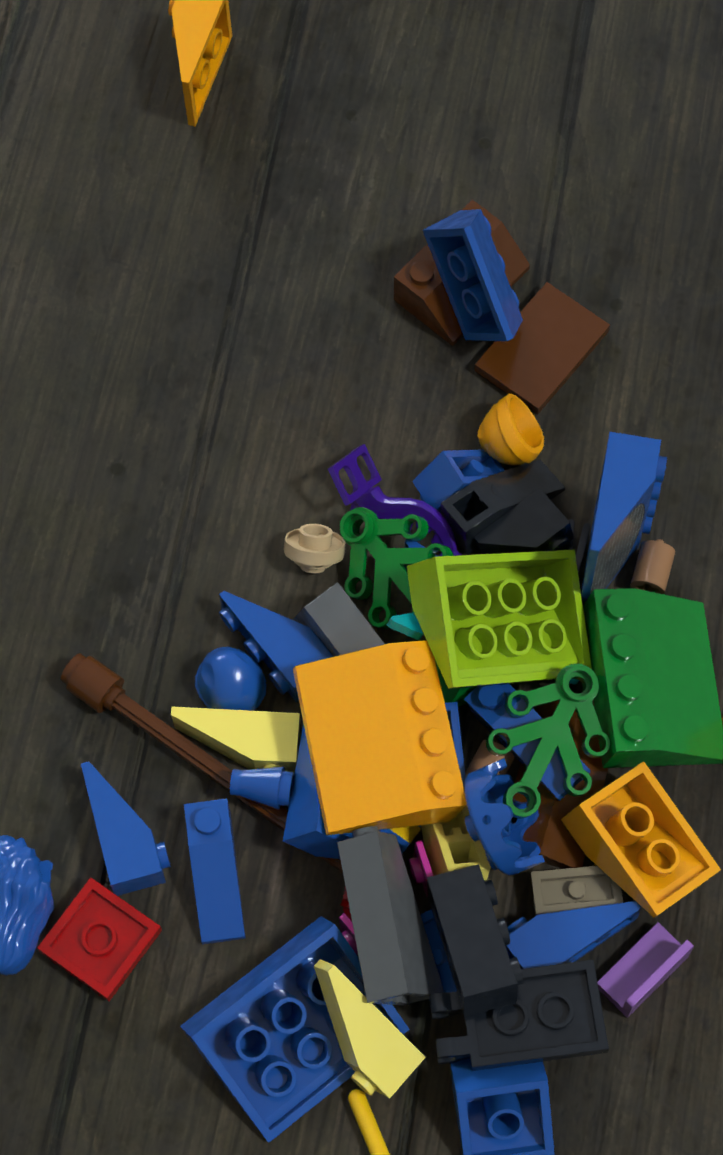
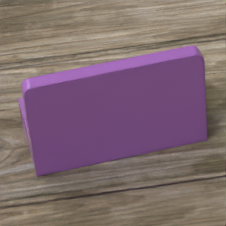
(643, 969)

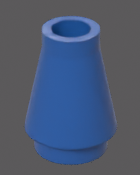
(263, 785)

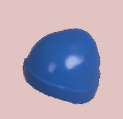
(230, 680)

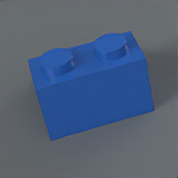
(503, 1109)

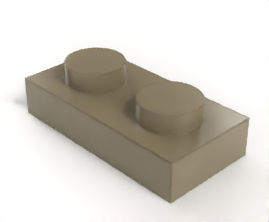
(572, 889)

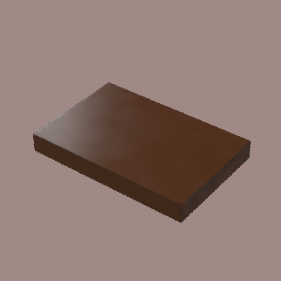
(545, 350)

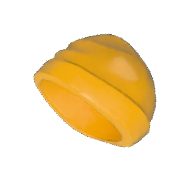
(511, 432)

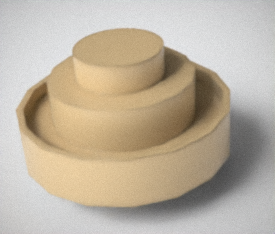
(314, 547)

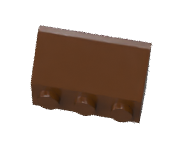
(423, 293)

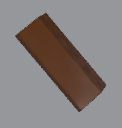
(549, 831)

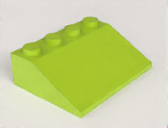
(501, 615)

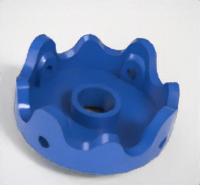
(492, 821)

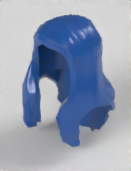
(24, 902)

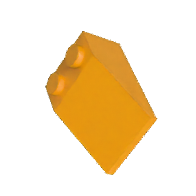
(202, 39)
(641, 840)

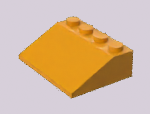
(380, 738)

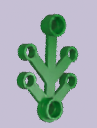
(388, 561)
(554, 734)

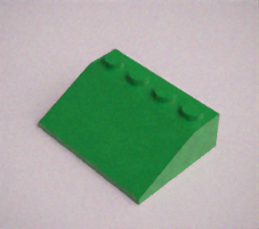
(653, 679)

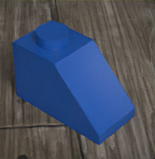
(452, 472)

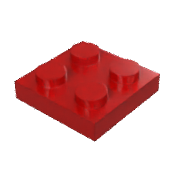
(99, 939)

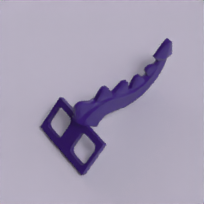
(384, 506)

